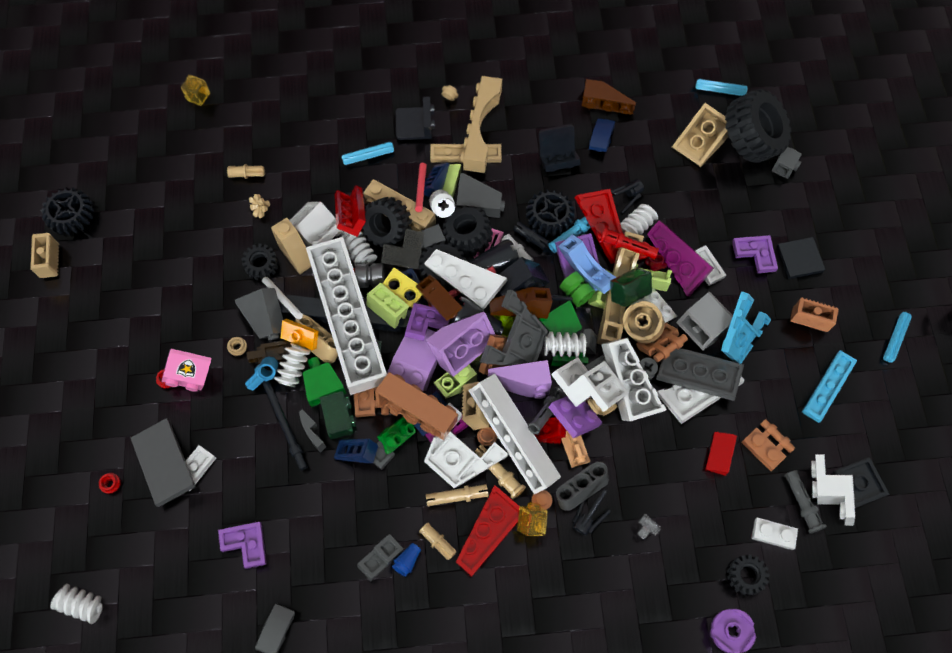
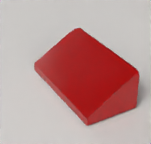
(721, 453)

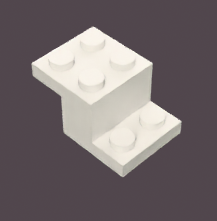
(315, 224)
(596, 383)
(833, 490)

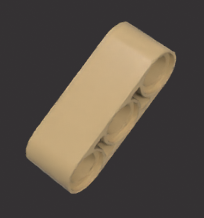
(325, 344)

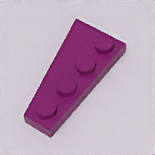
(684, 262)

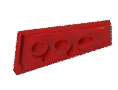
(601, 212)
(492, 526)

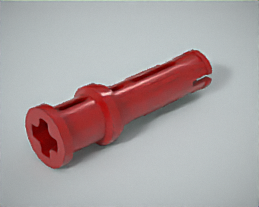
(619, 240)

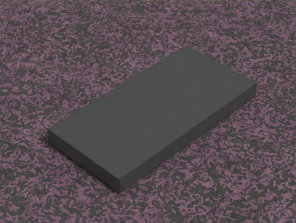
(701, 373)
(162, 462)

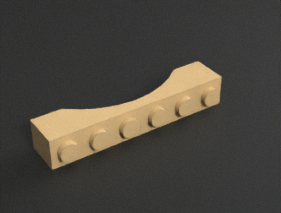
(476, 150)
(612, 319)

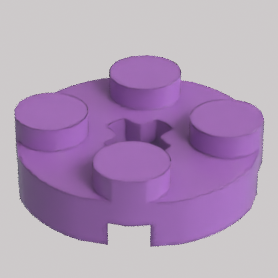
(745, 630)

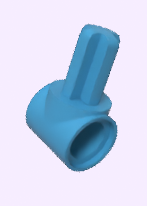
(261, 373)

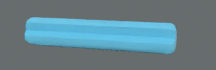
(721, 87)
(367, 153)
(897, 337)

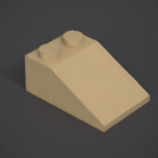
(702, 135)

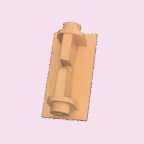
(575, 450)

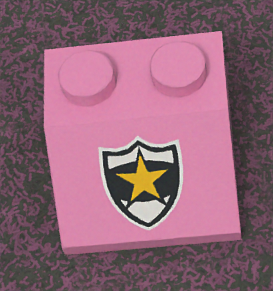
(186, 370)

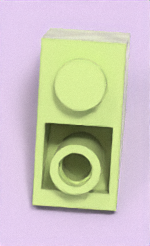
(452, 385)

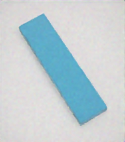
(829, 386)

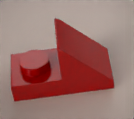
(551, 432)

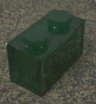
(631, 286)
(337, 415)

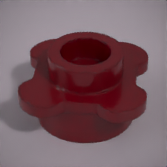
(657, 263)

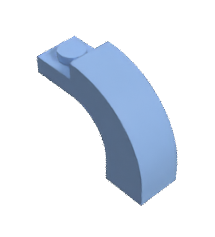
(584, 263)

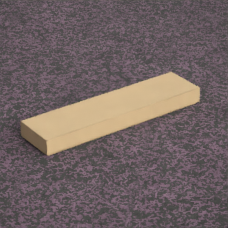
(452, 153)

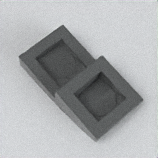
(310, 427)
(380, 557)
(275, 630)

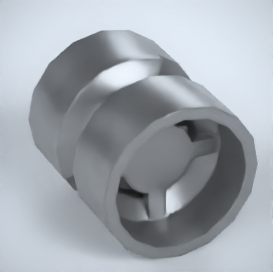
(369, 275)

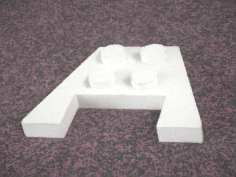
(456, 461)

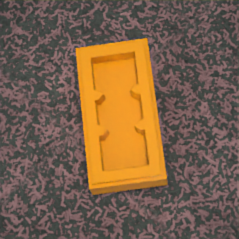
(299, 334)

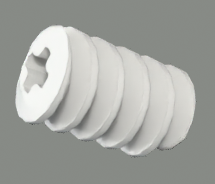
(446, 208)
(639, 220)
(359, 249)
(564, 344)
(292, 365)
(77, 604)

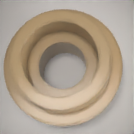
(449, 92)
(236, 341)

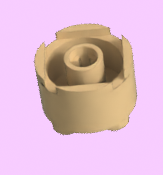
(638, 312)

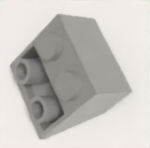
(705, 321)

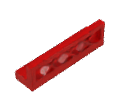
(353, 208)

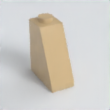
(291, 245)

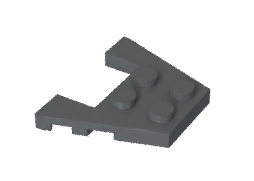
(524, 339)

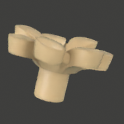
(259, 205)

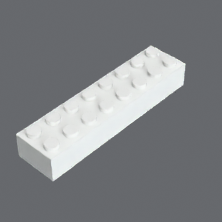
(346, 315)

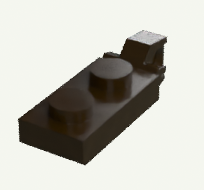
(273, 349)

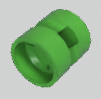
(575, 286)

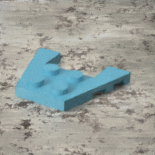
(741, 332)

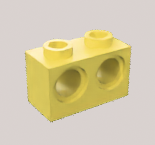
(406, 285)

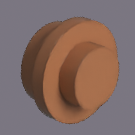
(486, 436)
(543, 498)

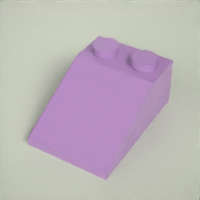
(461, 342)
(414, 361)
(525, 379)

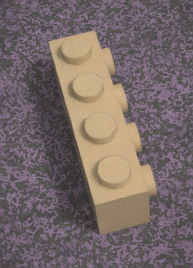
(420, 220)

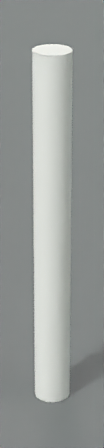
(283, 299)

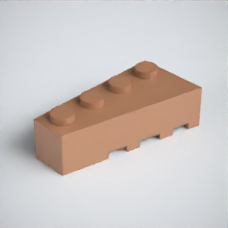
(415, 406)

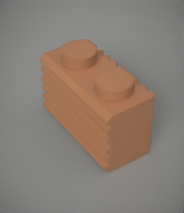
(814, 314)

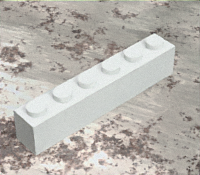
(514, 434)

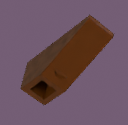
(603, 96)
(438, 297)
(537, 301)

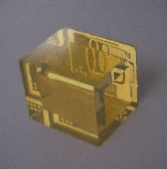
(195, 90)
(532, 520)

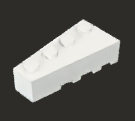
(642, 397)

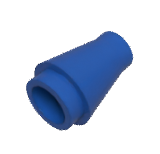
(405, 561)

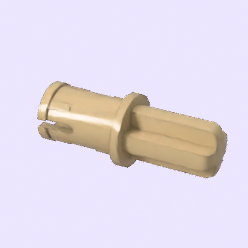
(245, 171)
(437, 541)

